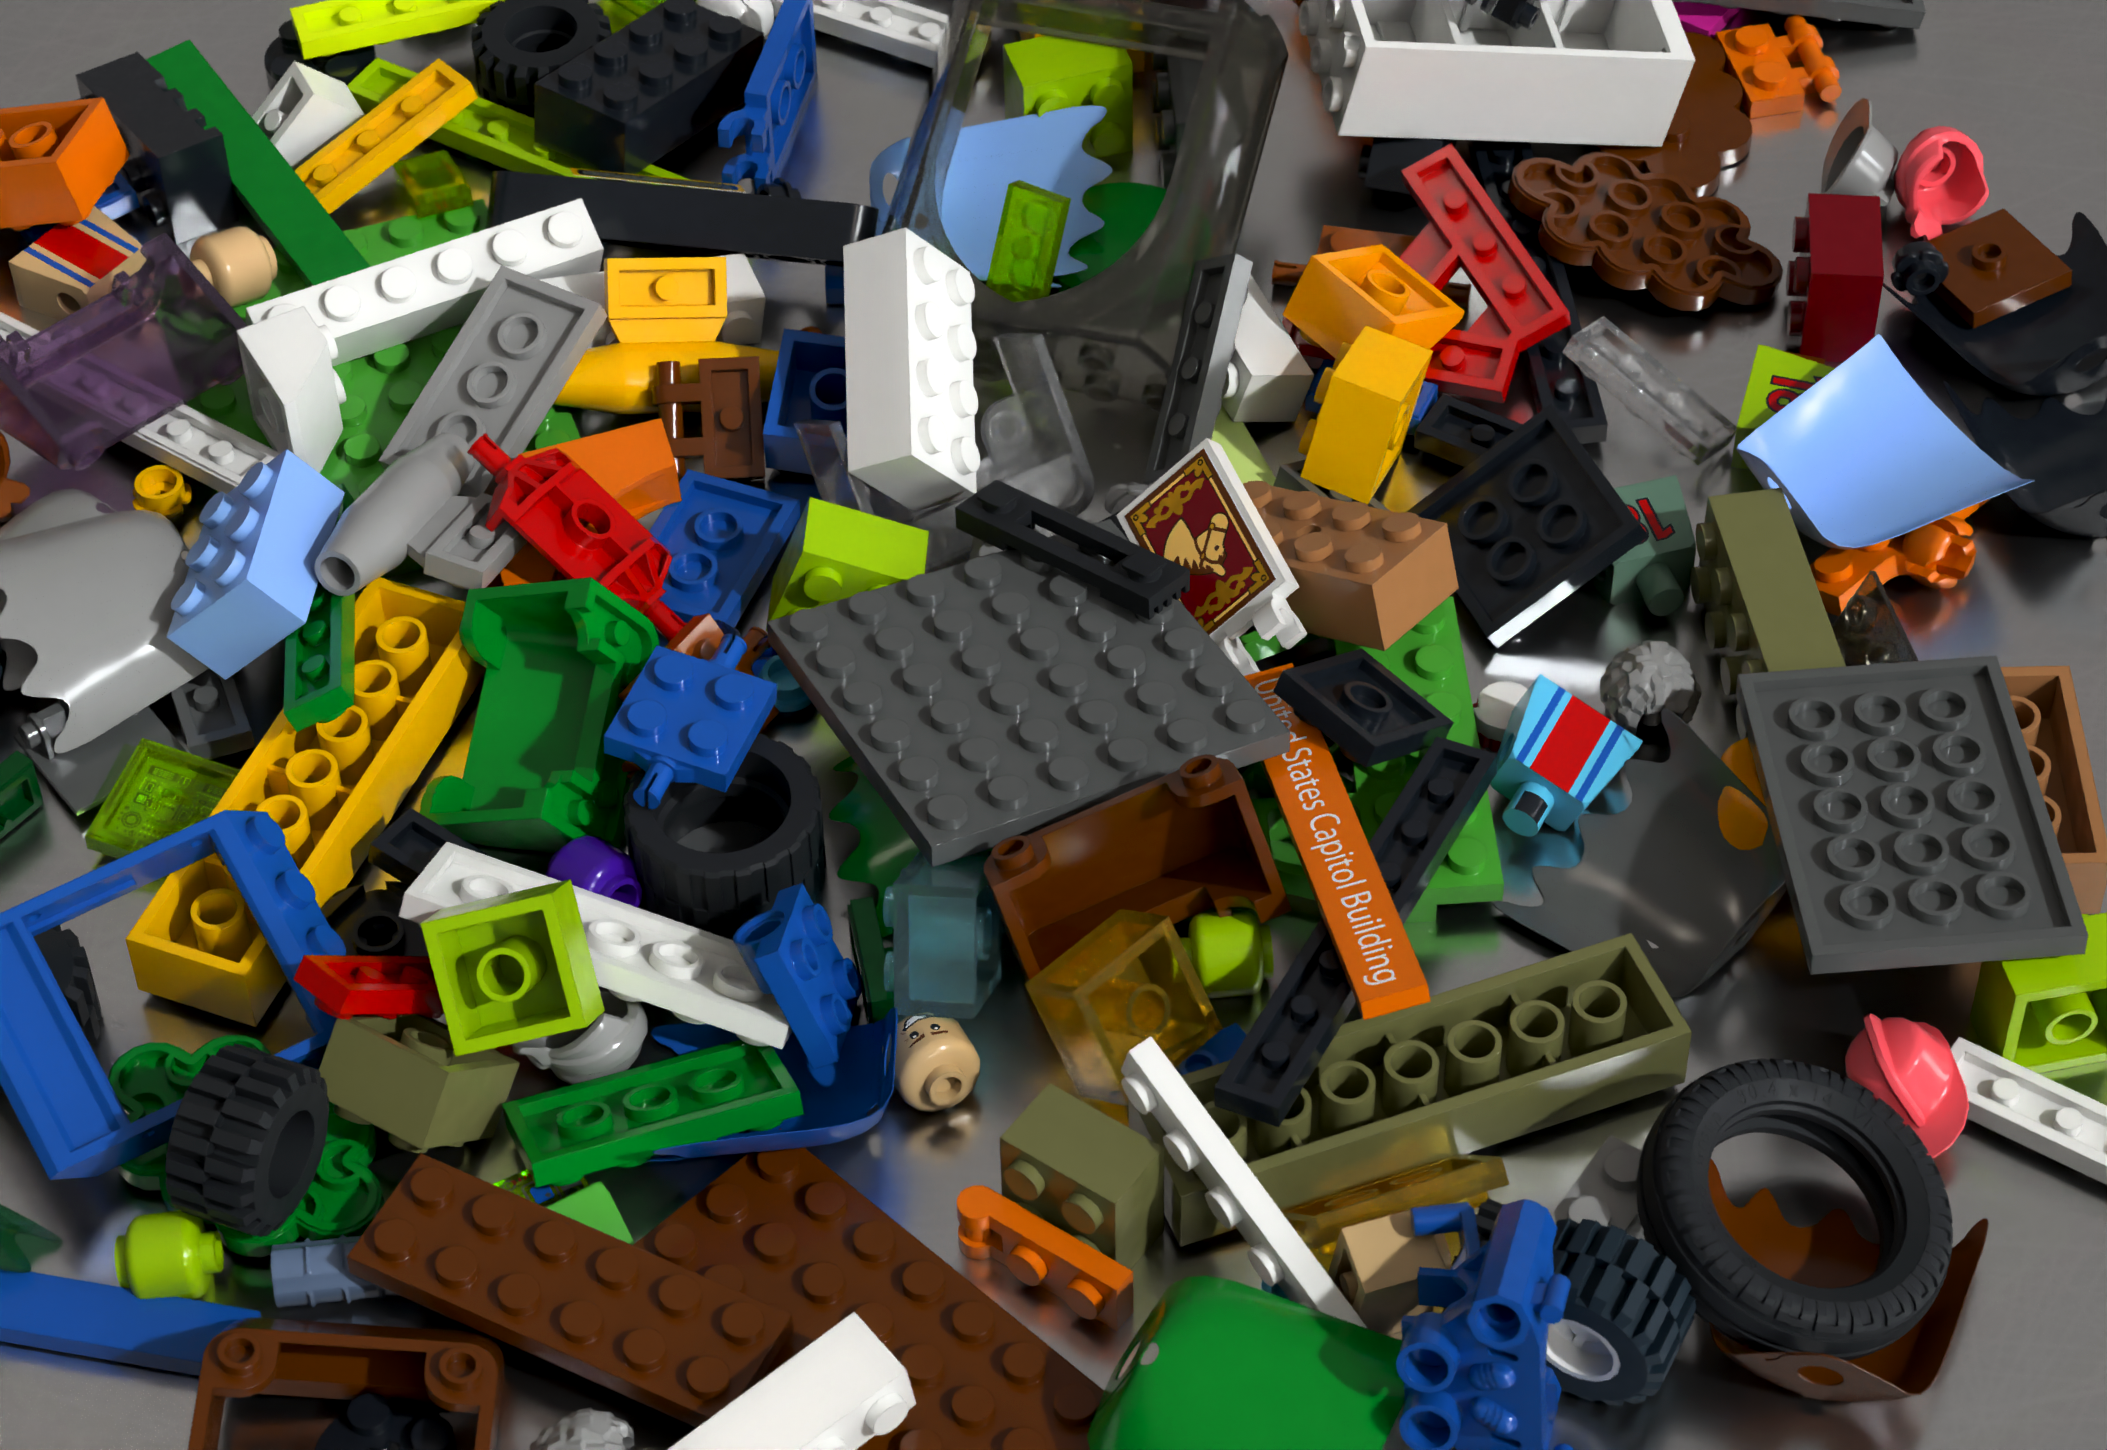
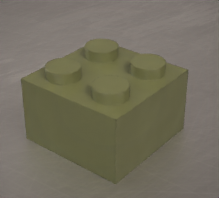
(411, 1082)
(1085, 1175)

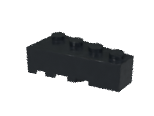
(172, 157)

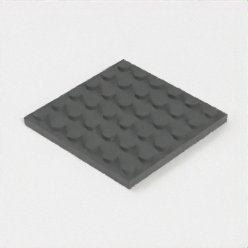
(1016, 696)

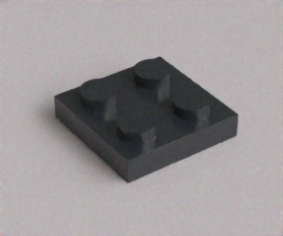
(1362, 707)

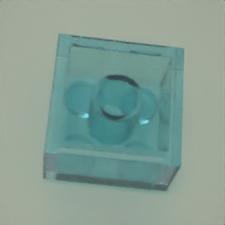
(943, 938)

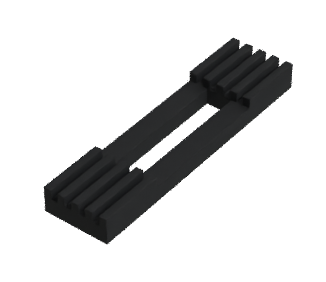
(1138, 580)

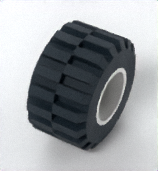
(1620, 1315)

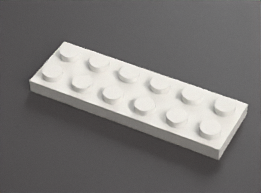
(630, 948)

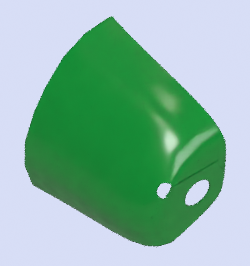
(1249, 1376)

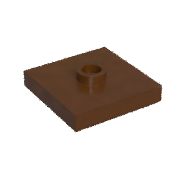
(1997, 268)

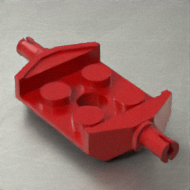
(544, 503)

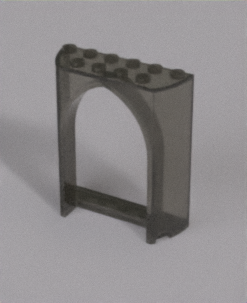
(1123, 325)

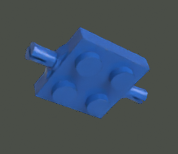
(690, 719)

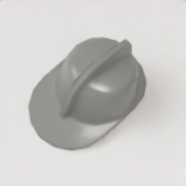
(1860, 158)

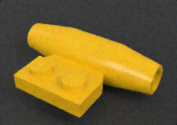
(657, 314)

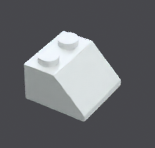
(294, 384)

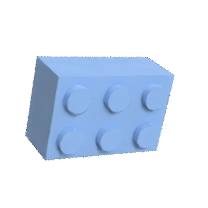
(254, 564)

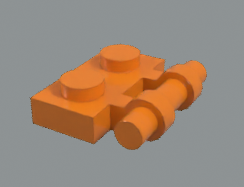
(1764, 69)

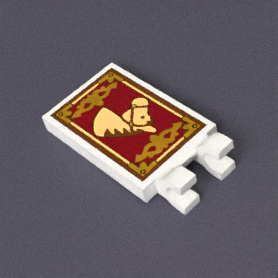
(1210, 525)

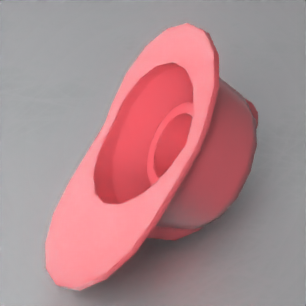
(1914, 1074)

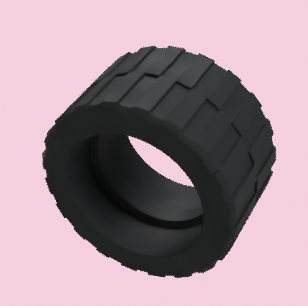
(732, 887)

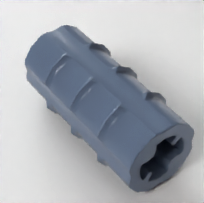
(318, 1273)

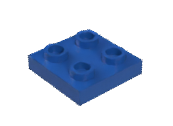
(799, 963)

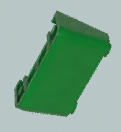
(546, 700)

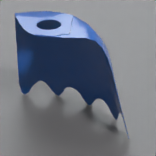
(832, 1096)

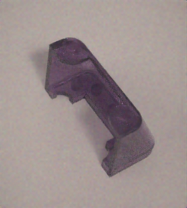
(119, 360)

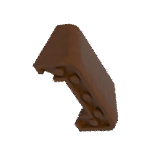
(1153, 850)

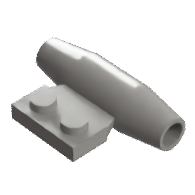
(418, 514)

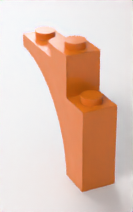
(627, 463)

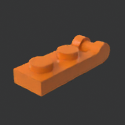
(1044, 1255)

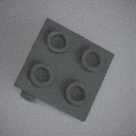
(91, 770)

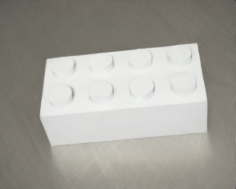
(910, 370)

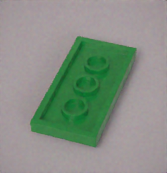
(650, 1108)

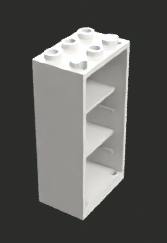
(1460, 74)

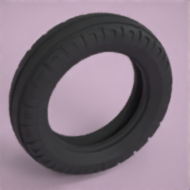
(1860, 1137)

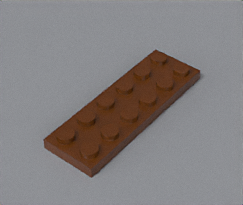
(568, 1293)

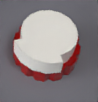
(1494, 711)

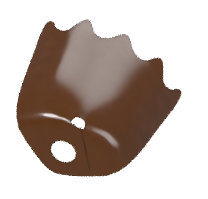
(1837, 1257)

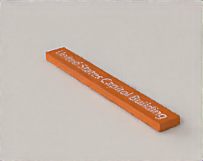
(1340, 865)

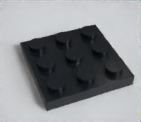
(1529, 524)

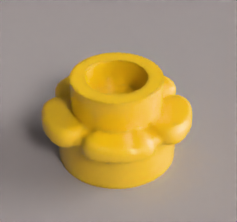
(161, 491)

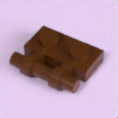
(729, 416)

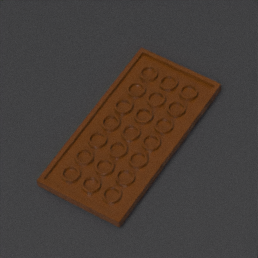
(821, 1250)

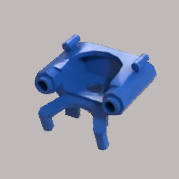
(1480, 1365)

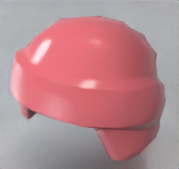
(1940, 180)

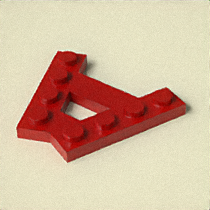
(1471, 235)

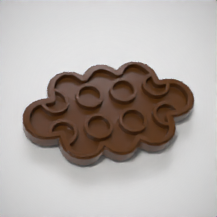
(1705, 128)
(1644, 231)

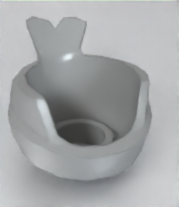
(594, 1051)

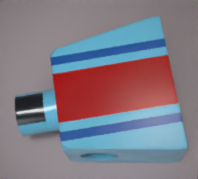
(1556, 758)

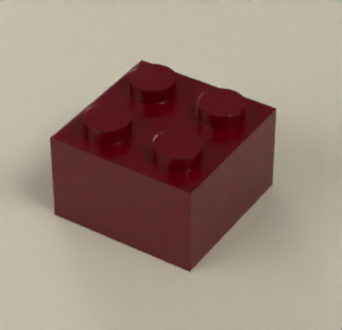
(1835, 275)

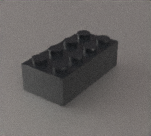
(646, 87)

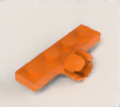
(1927, 554)

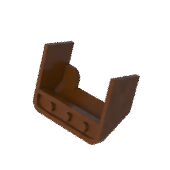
(347, 1360)

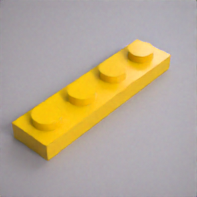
(386, 134)

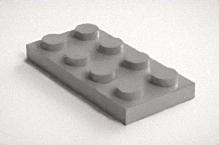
(502, 370)

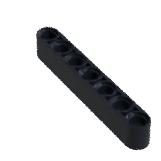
(691, 217)

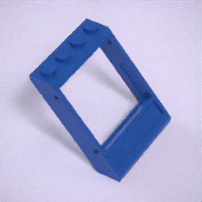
(43, 1051)

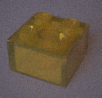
(1117, 991)

